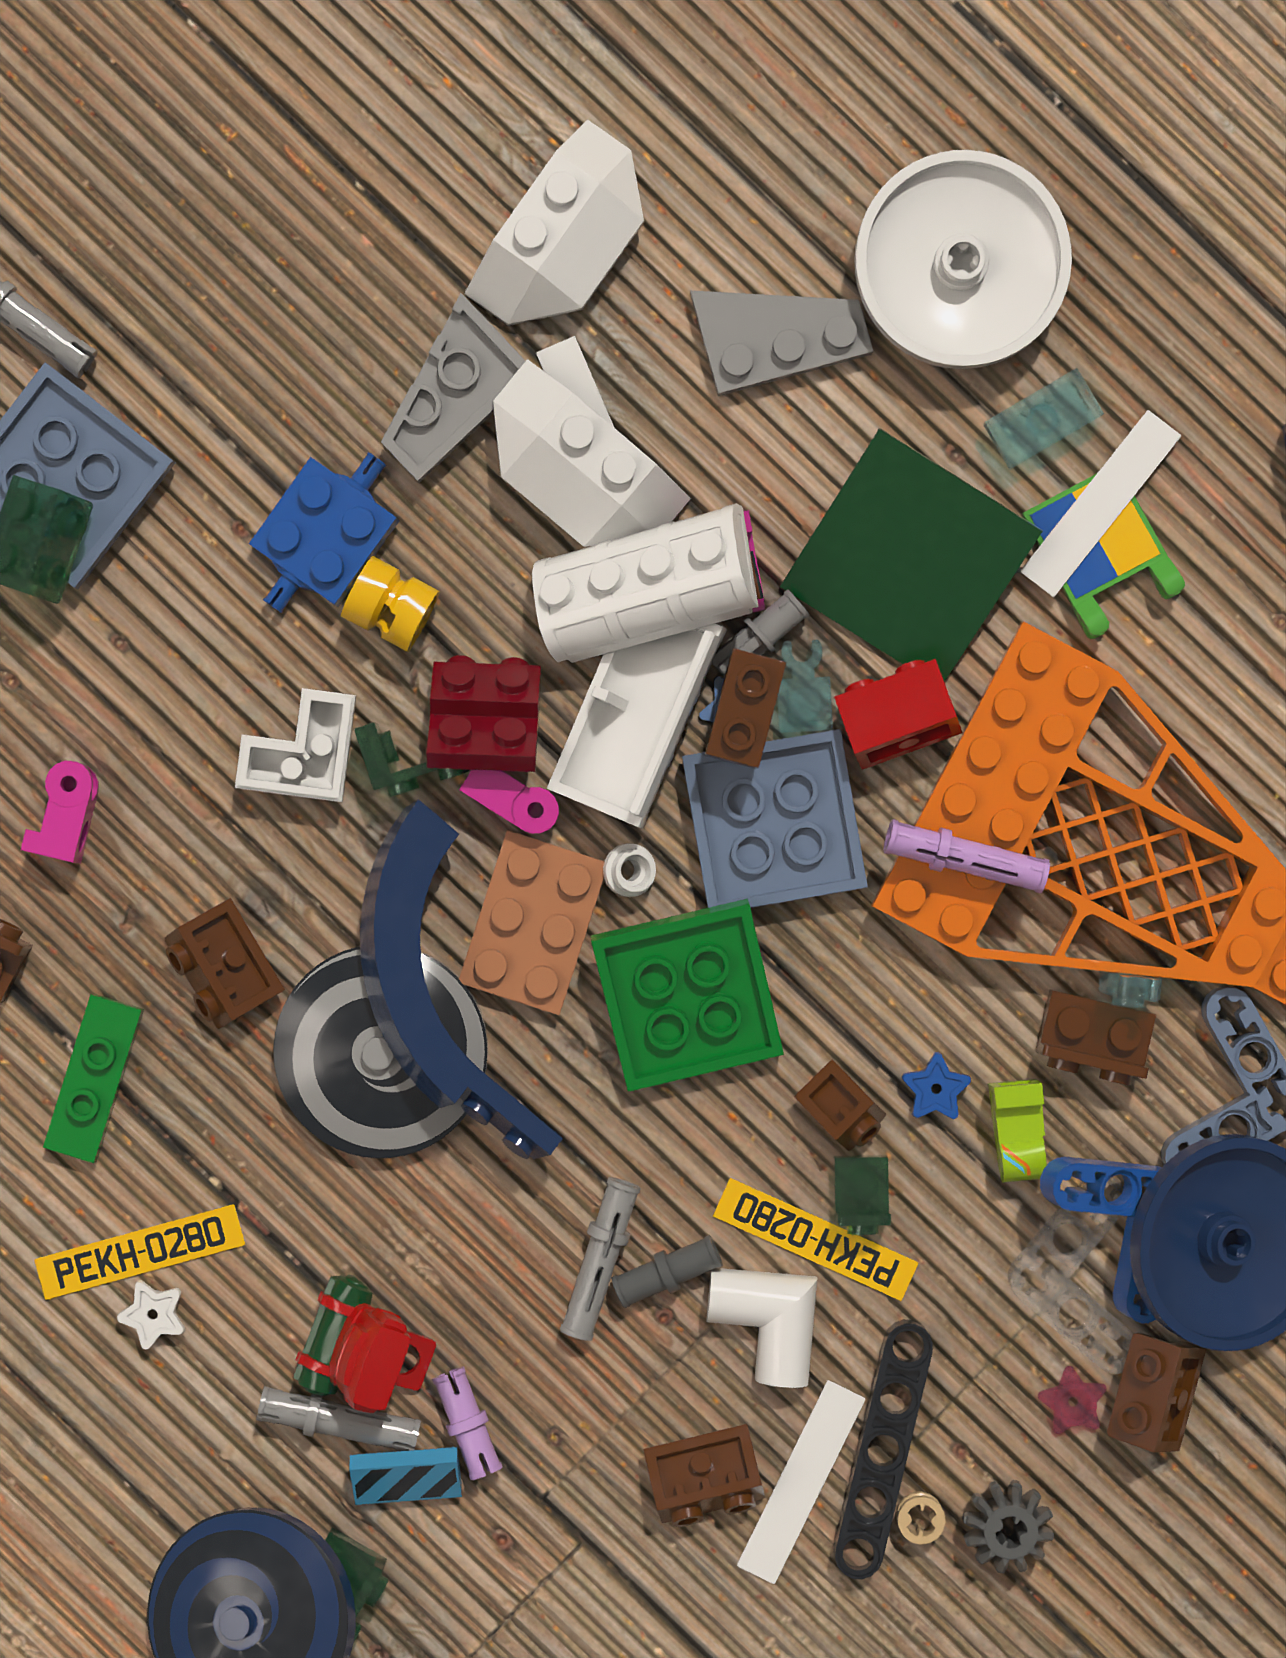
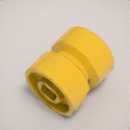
(390, 603)

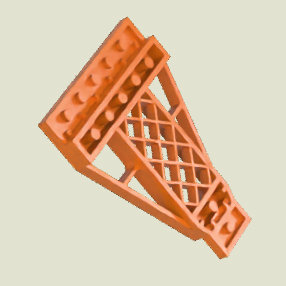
(1008, 774)

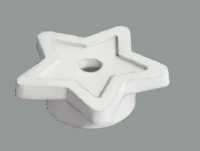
(137, 1314)

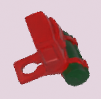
(359, 1348)

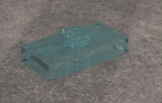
(1043, 418)

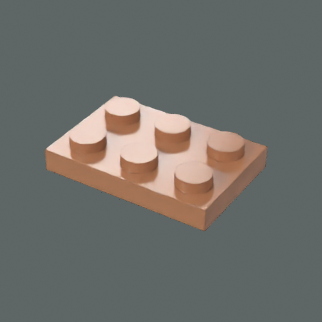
(533, 922)

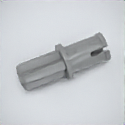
(764, 630)

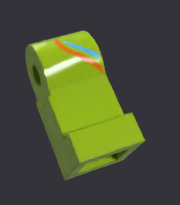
(1018, 1128)

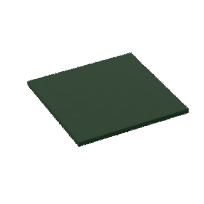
(910, 556)

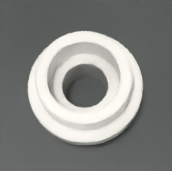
(643, 873)

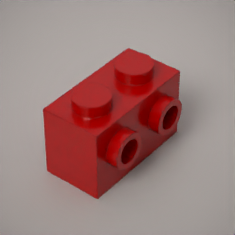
(897, 713)

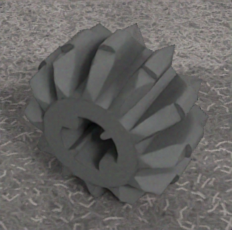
(1026, 1531)

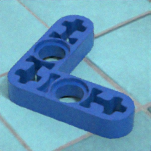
(1096, 1175)

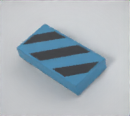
(405, 1475)

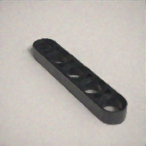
(886, 1475)

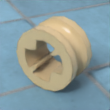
(936, 1516)

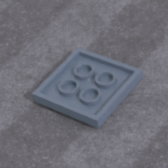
(80, 447)
(776, 827)

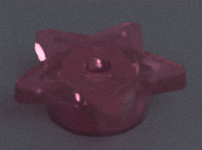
(1081, 1414)

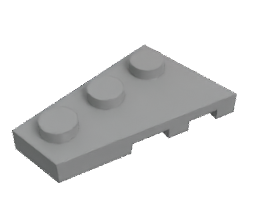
(776, 336)
(452, 391)

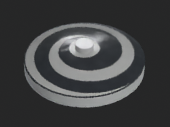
(344, 1075)

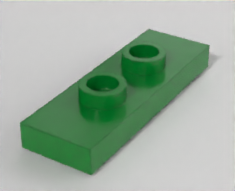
(93, 1078)

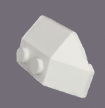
(562, 232)
(577, 463)

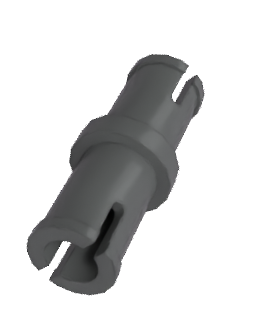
(667, 1271)

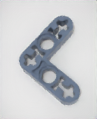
(1251, 1104)

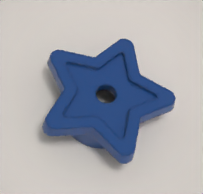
(922, 1081)

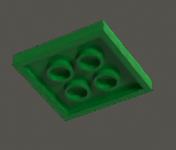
(687, 995)

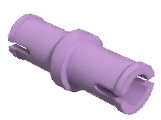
(467, 1423)

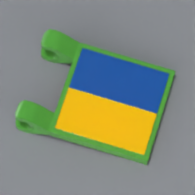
(1119, 554)

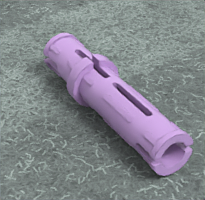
(955, 853)

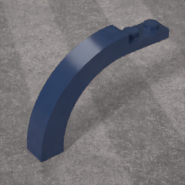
(399, 990)

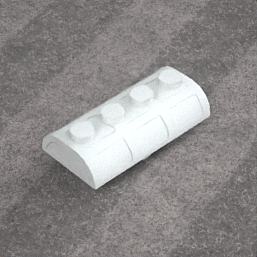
(645, 585)
(634, 723)

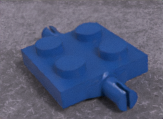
(324, 531)

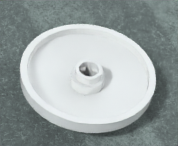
(962, 259)

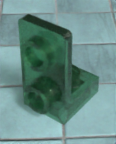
(378, 754)

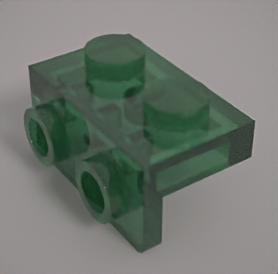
(40, 537)

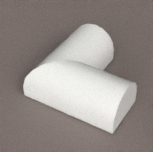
(313, 762)
(780, 1308)

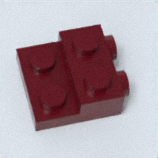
(484, 715)

